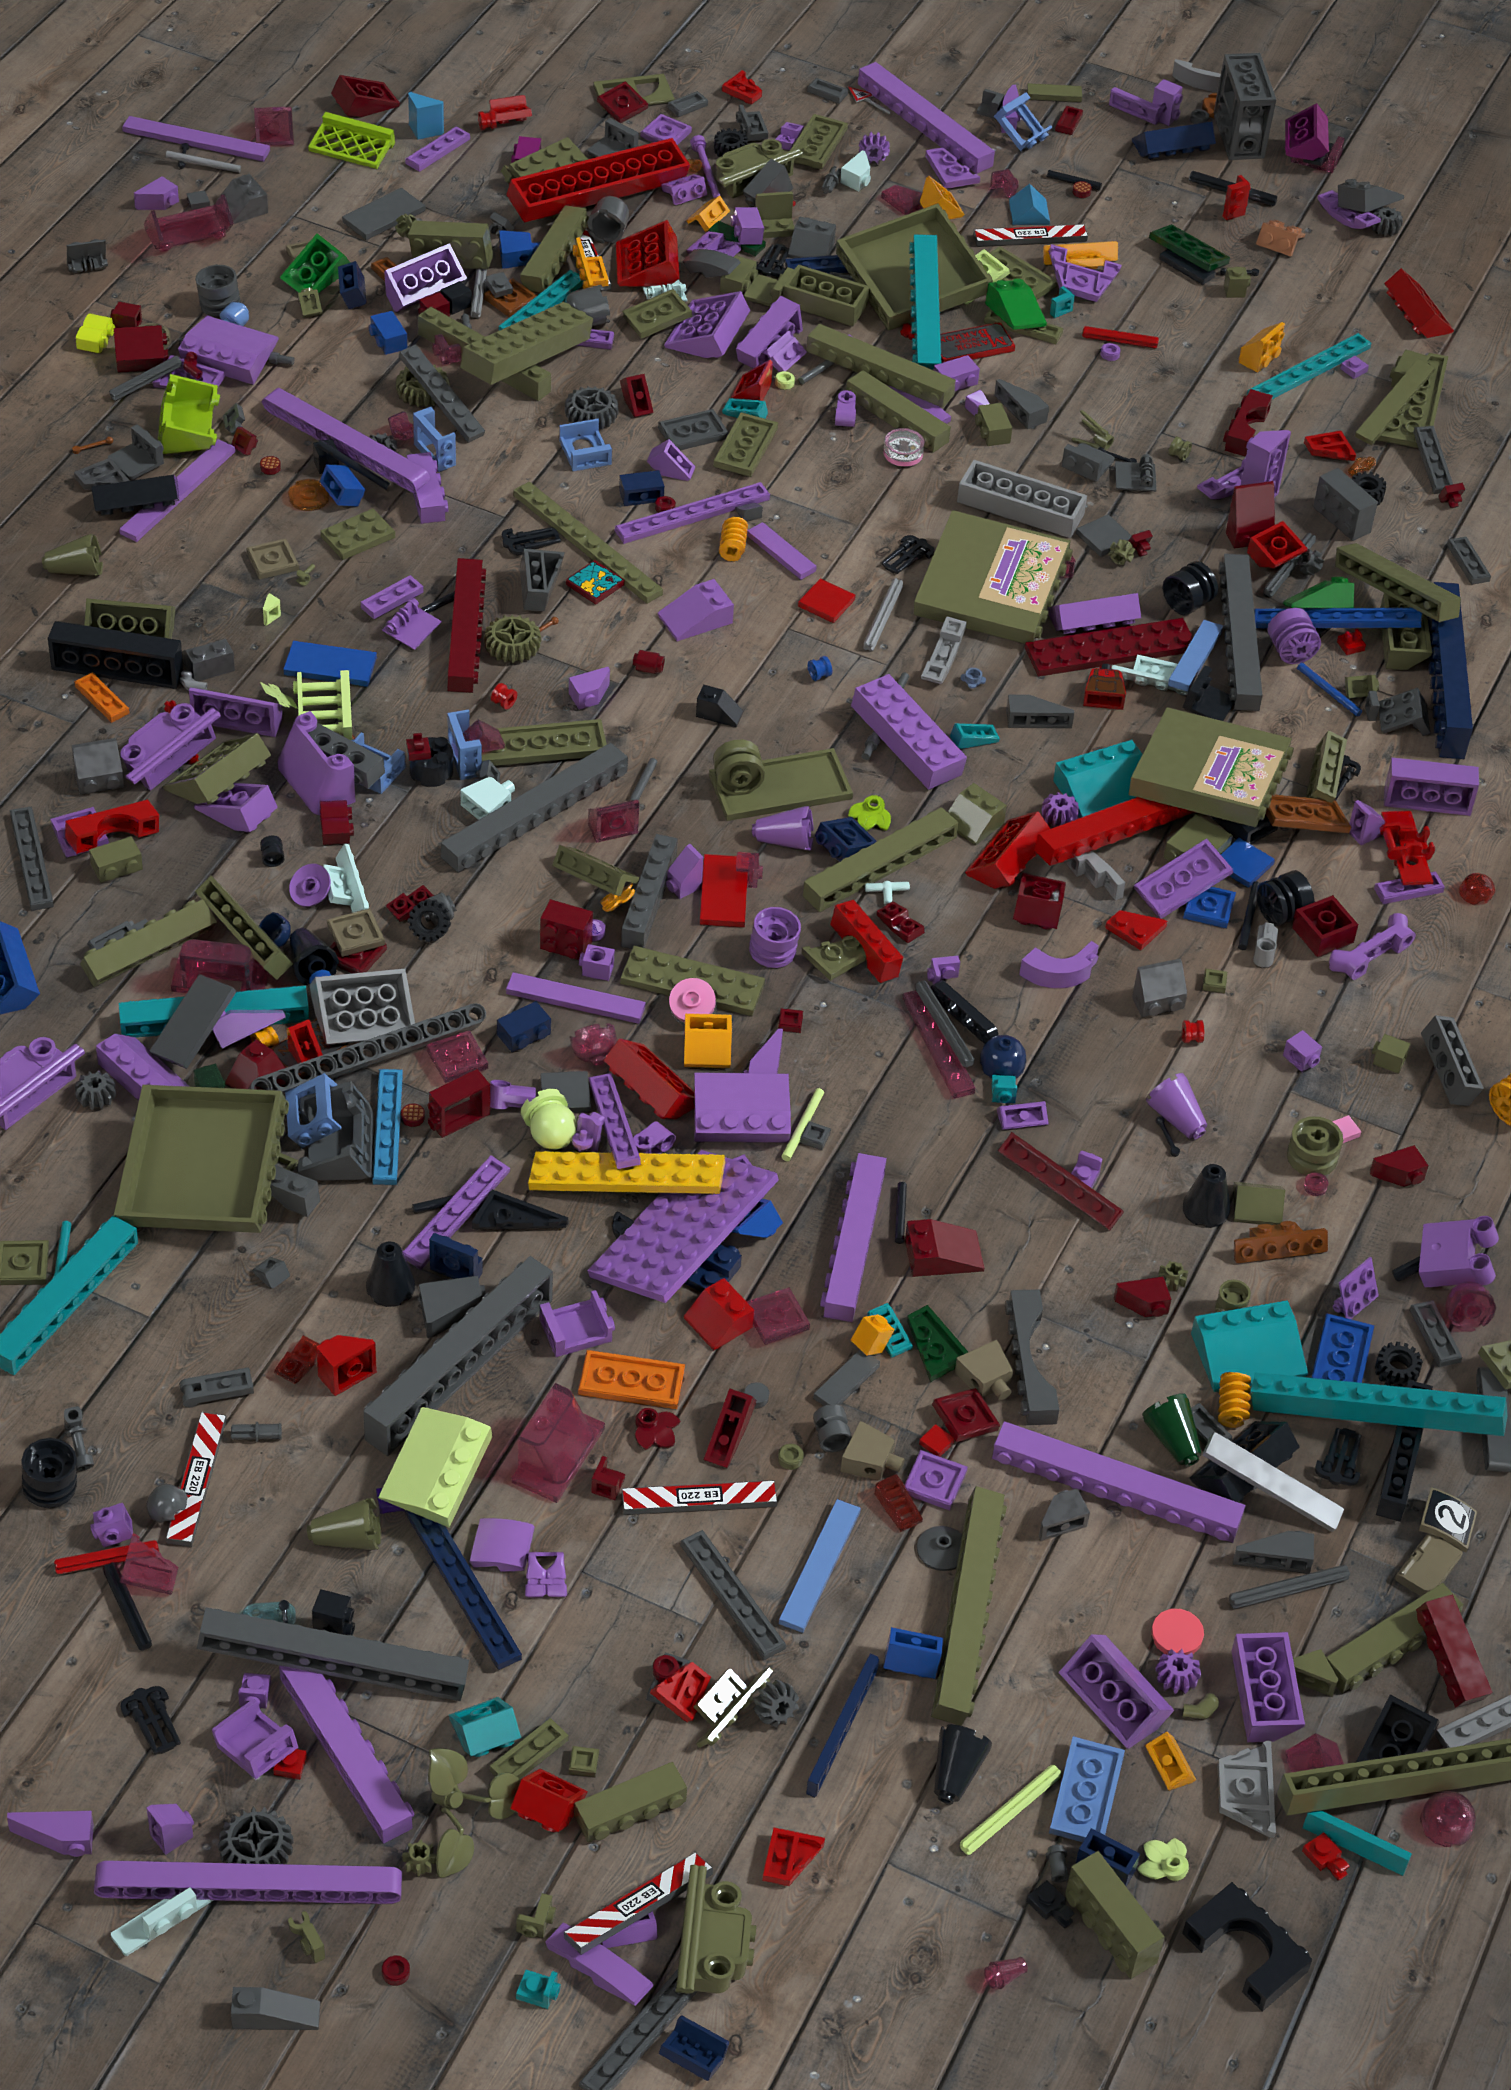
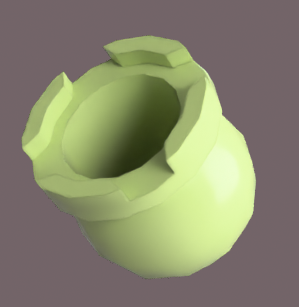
(549, 1119)

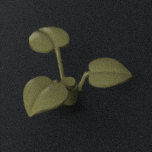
(445, 1772)

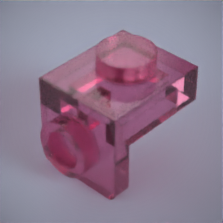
(1005, 180)
(446, 353)
(749, 863)

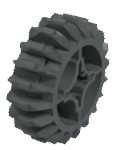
(591, 404)
(276, 1838)

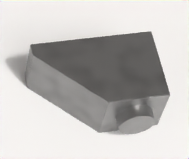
(1065, 1514)

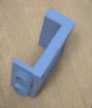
(1018, 105)
(426, 434)
(584, 458)
(467, 754)
(393, 765)
(323, 1123)

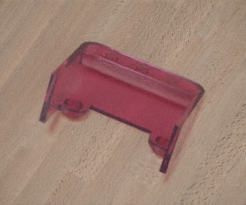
(189, 225)

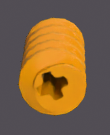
(733, 538)
(1234, 1399)

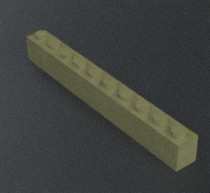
(968, 1607)
(1395, 1777)

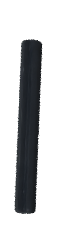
(1222, 185)

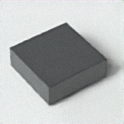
(198, 200)
(1372, 705)
(815, 1135)

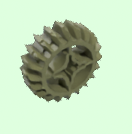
(412, 391)
(512, 639)

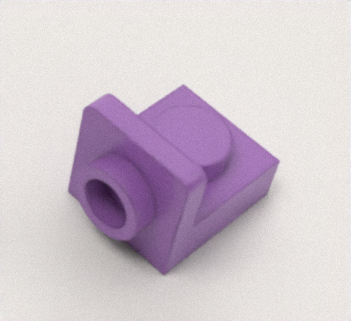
(943, 968)
(1087, 1168)
(254, 1687)

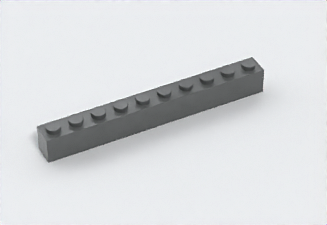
(1240, 632)
(534, 807)
(333, 1654)

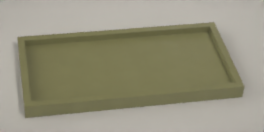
(789, 784)

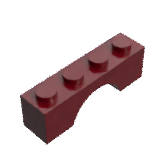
(1253, 409)

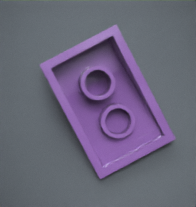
(698, 611)
(241, 806)

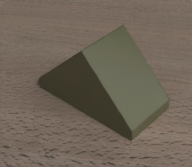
(1315, 1672)

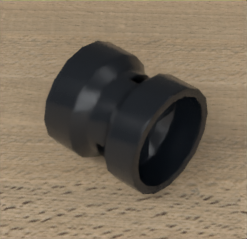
(272, 851)

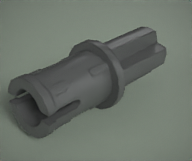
(831, 180)
(256, 1431)

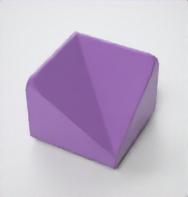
(975, 399)

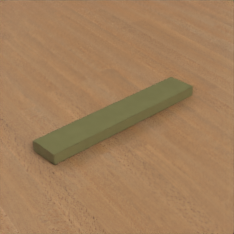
(1394, 402)

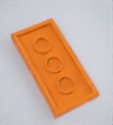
(631, 1379)

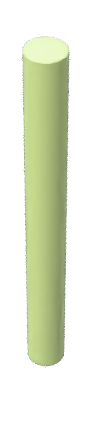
(806, 1117)

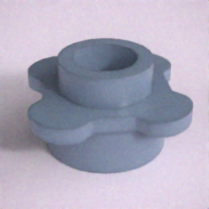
(973, 677)

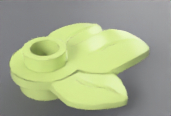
(1163, 1859)

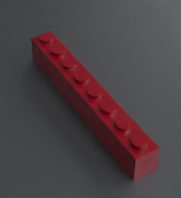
(465, 625)

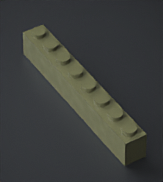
(881, 364)
(531, 381)
(1398, 582)
(880, 859)

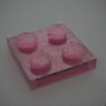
(457, 1056)
(778, 1316)

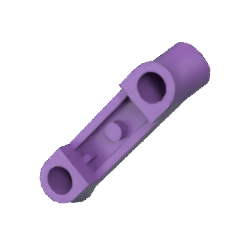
(1355, 962)

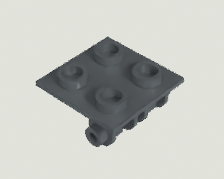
(84, 253)
(1136, 475)

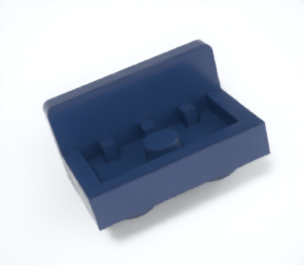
(695, 2048)

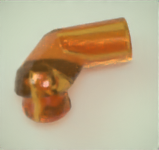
(695, 165)
(1362, 464)

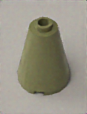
(75, 557)
(348, 1527)

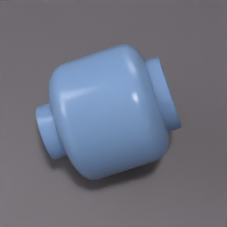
(235, 313)

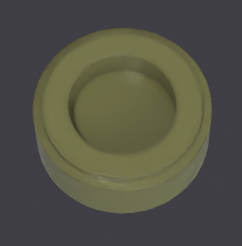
(790, 1456)

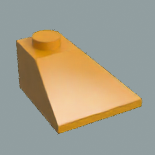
(935, 193)

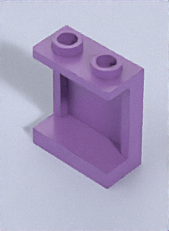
(577, 1325)
(254, 1739)

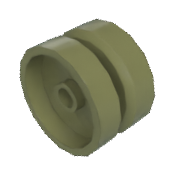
(738, 767)
(1314, 1146)

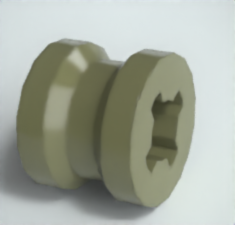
(1180, 448)

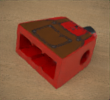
(1105, 688)

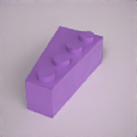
(781, 317)

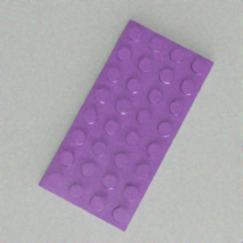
(680, 1233)

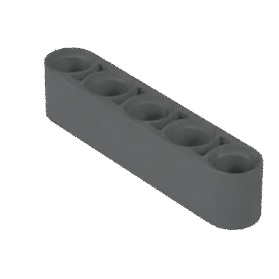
(1495, 1448)

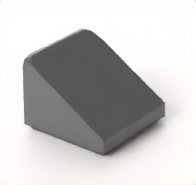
(750, 511)
(272, 1272)

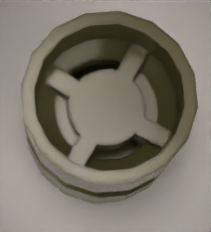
(1232, 1295)

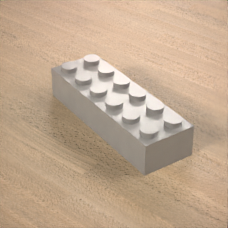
(1022, 498)

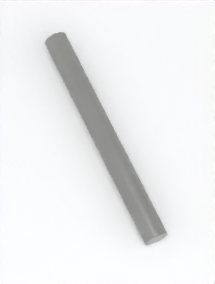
(203, 161)

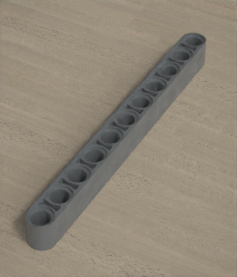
(377, 1047)

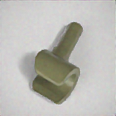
(304, 576)

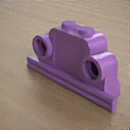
(167, 744)
(33, 1076)

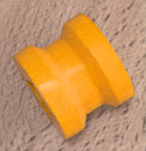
(266, 1036)

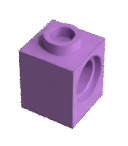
(597, 962)
(1302, 1051)

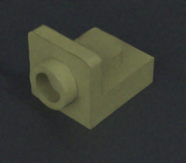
(309, 302)

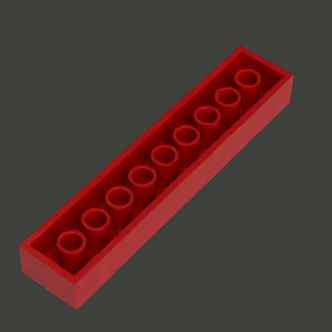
(595, 178)

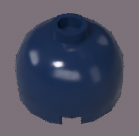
(1003, 1056)

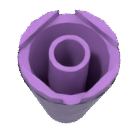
(786, 829)
(1179, 1106)

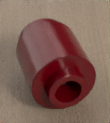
(648, 662)

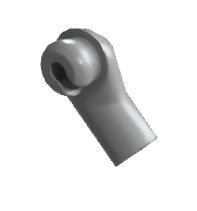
(187, 681)

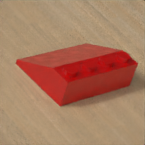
(648, 257)

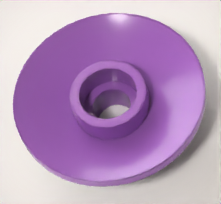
(303, 882)

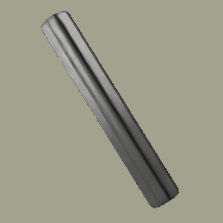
(145, 378)

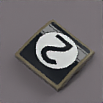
(1448, 1519)

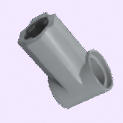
(1265, 945)

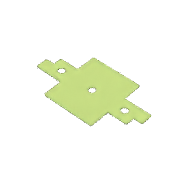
(274, 691)

